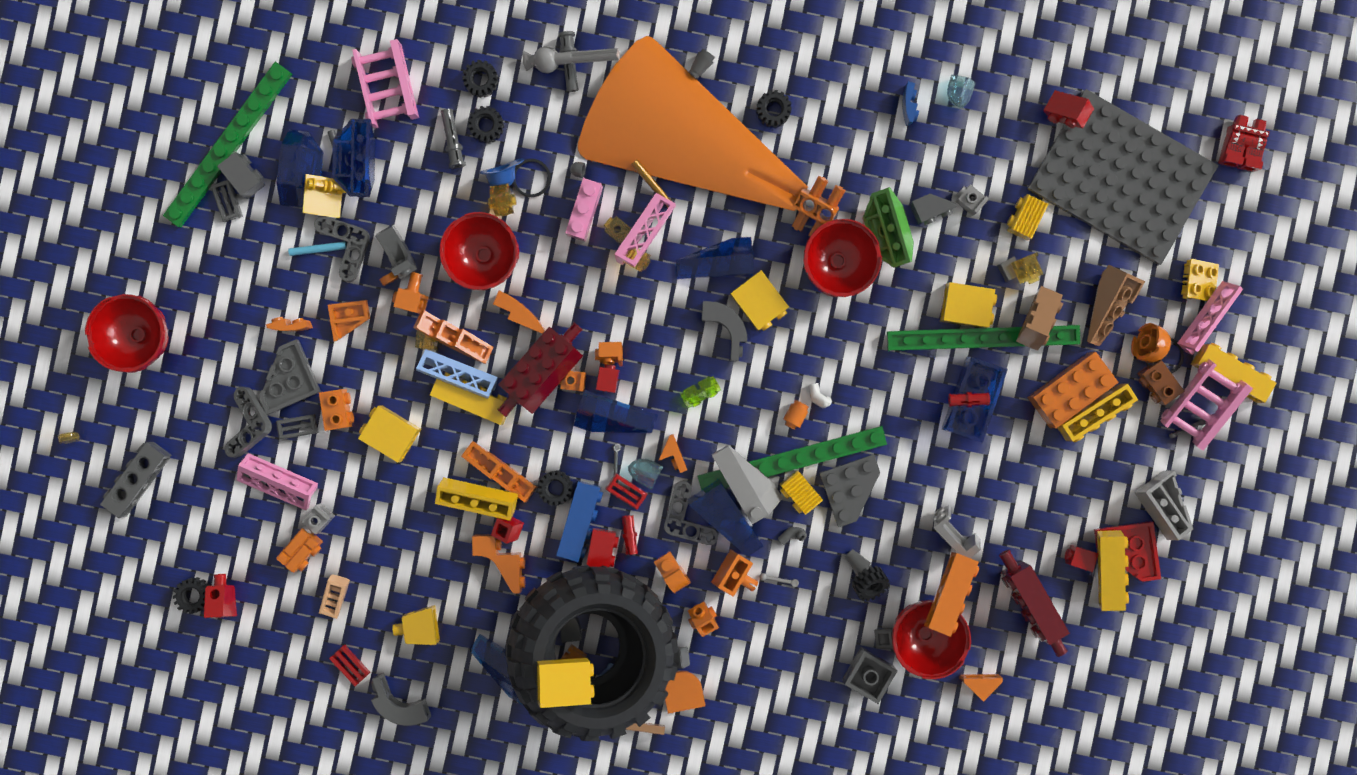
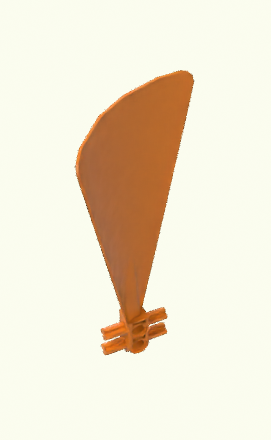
(684, 135)

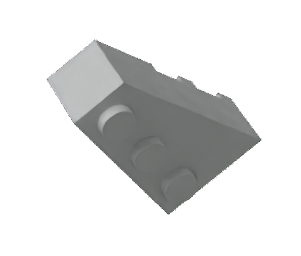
(1165, 506)

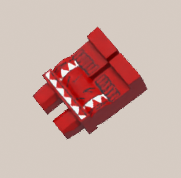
(1244, 144)

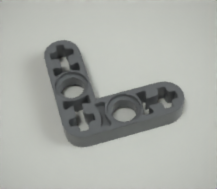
(353, 244)
(254, 423)
(679, 518)

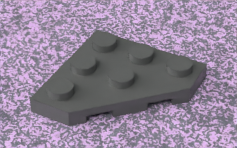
(288, 379)
(850, 487)

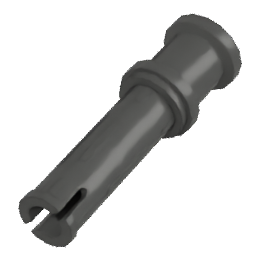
(567, 45)
(454, 148)

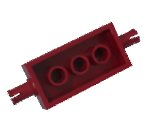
(540, 370)
(1035, 602)

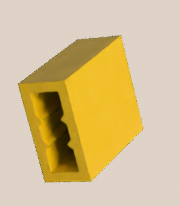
(760, 301)
(968, 305)
(389, 433)
(564, 682)

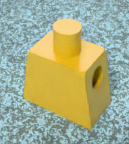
(419, 627)

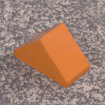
(982, 684)

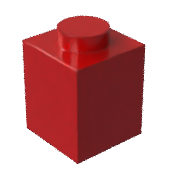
(607, 378)
(507, 530)
(1081, 558)

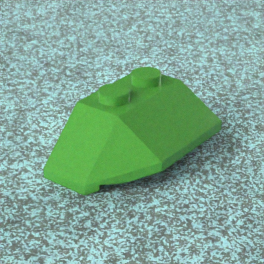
(889, 224)

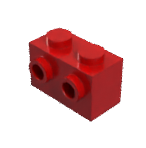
(1068, 109)
(602, 547)

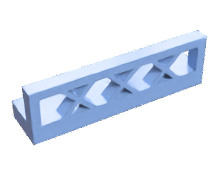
(458, 370)

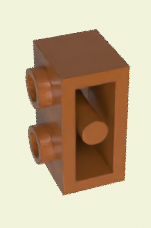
(1160, 383)

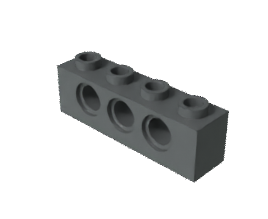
(157, 459)

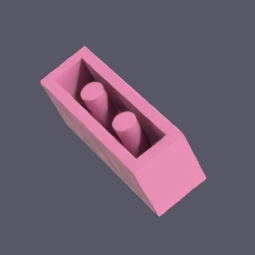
(584, 209)

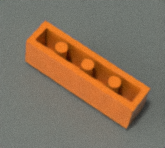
(951, 594)

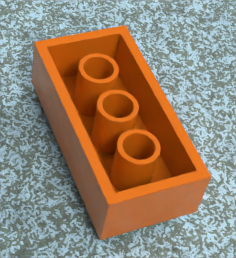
(1072, 389)

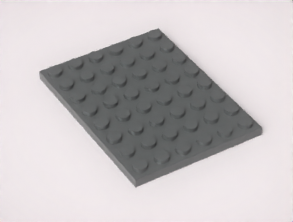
(1123, 179)

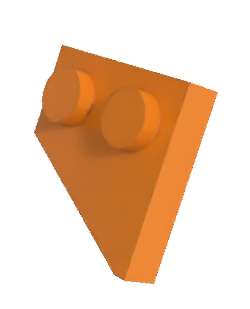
(347, 317)

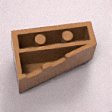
(1040, 318)

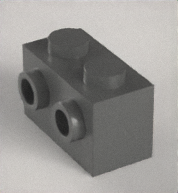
(241, 174)

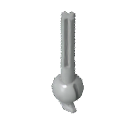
(547, 59)

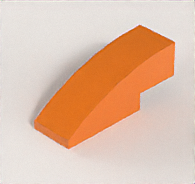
(518, 312)

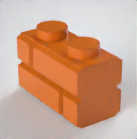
(299, 550)

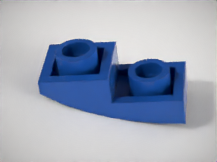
(909, 108)

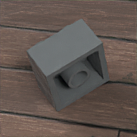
(869, 675)

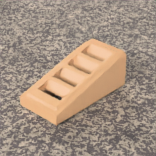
(337, 584)

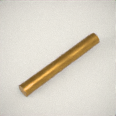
(649, 180)

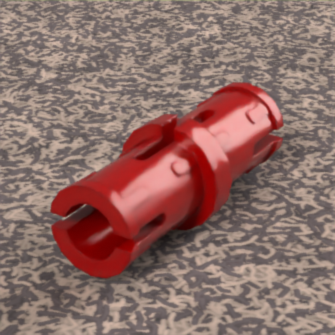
(968, 399)
(629, 534)

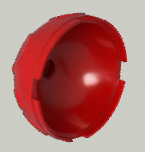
(479, 251)
(842, 258)
(126, 333)
(926, 650)

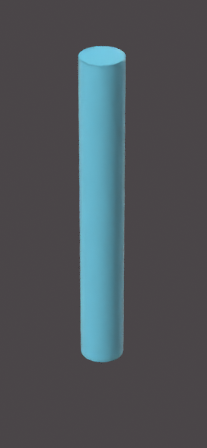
(317, 248)

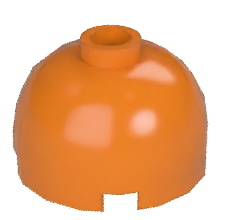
(1151, 344)

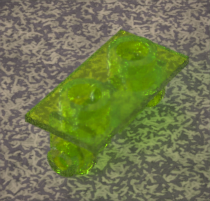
(709, 389)

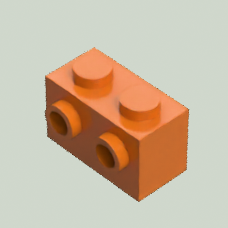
(336, 409)

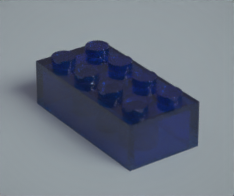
(975, 377)

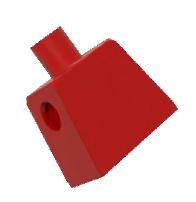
(220, 599)

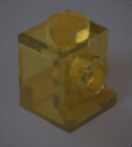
(611, 224)
(643, 262)
(1028, 269)
(425, 342)

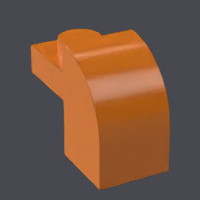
(672, 572)

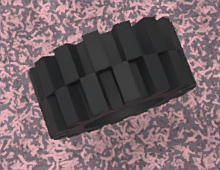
(470, 72)
(781, 100)
(481, 113)
(555, 499)
(870, 583)
(181, 598)

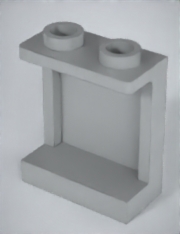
(962, 546)

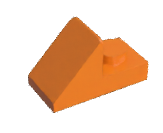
(671, 448)

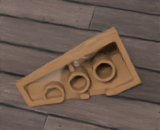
(1113, 294)

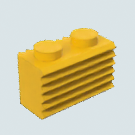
(1026, 217)
(800, 492)

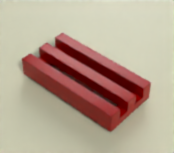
(639, 499)
(344, 670)

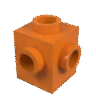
(703, 619)

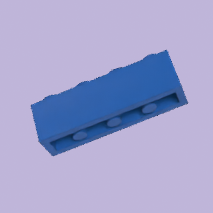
(579, 520)

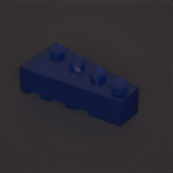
(723, 513)

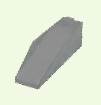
(751, 488)

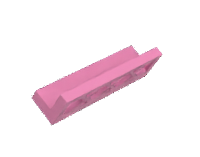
(642, 227)
(1209, 317)
(277, 479)

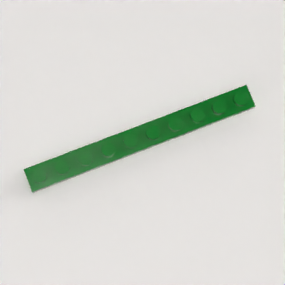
(227, 144)
(974, 338)
(808, 455)

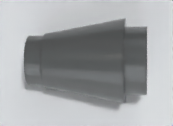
(701, 63)
(857, 561)

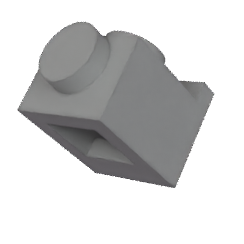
(971, 206)
(323, 516)

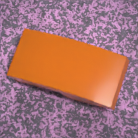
(285, 324)

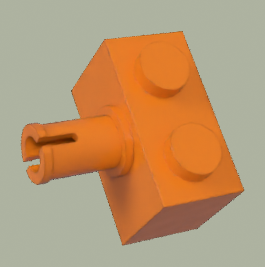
(409, 298)
(734, 573)

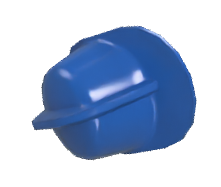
(503, 174)

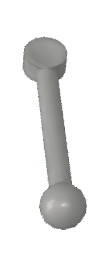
(794, 582)

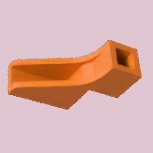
(509, 564)

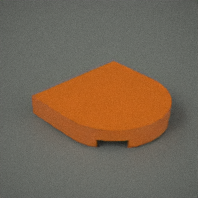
(684, 693)

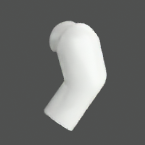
(817, 398)

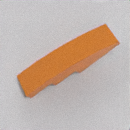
(453, 337)
(499, 471)

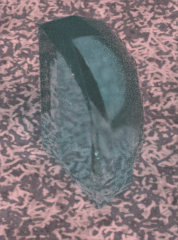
(960, 90)
(645, 472)

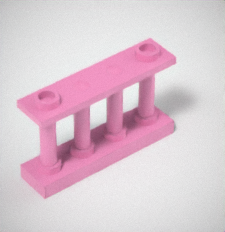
(404, 88)
(1215, 421)

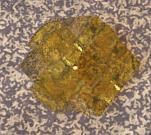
(501, 200)

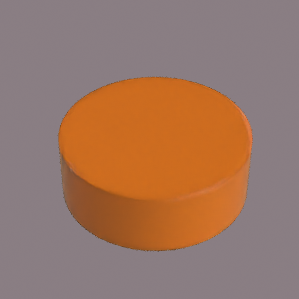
(387, 279)

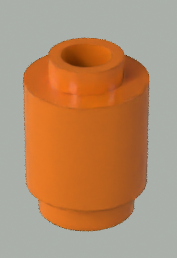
(796, 414)

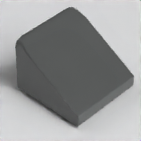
(1007, 269)
(883, 638)
(682, 657)

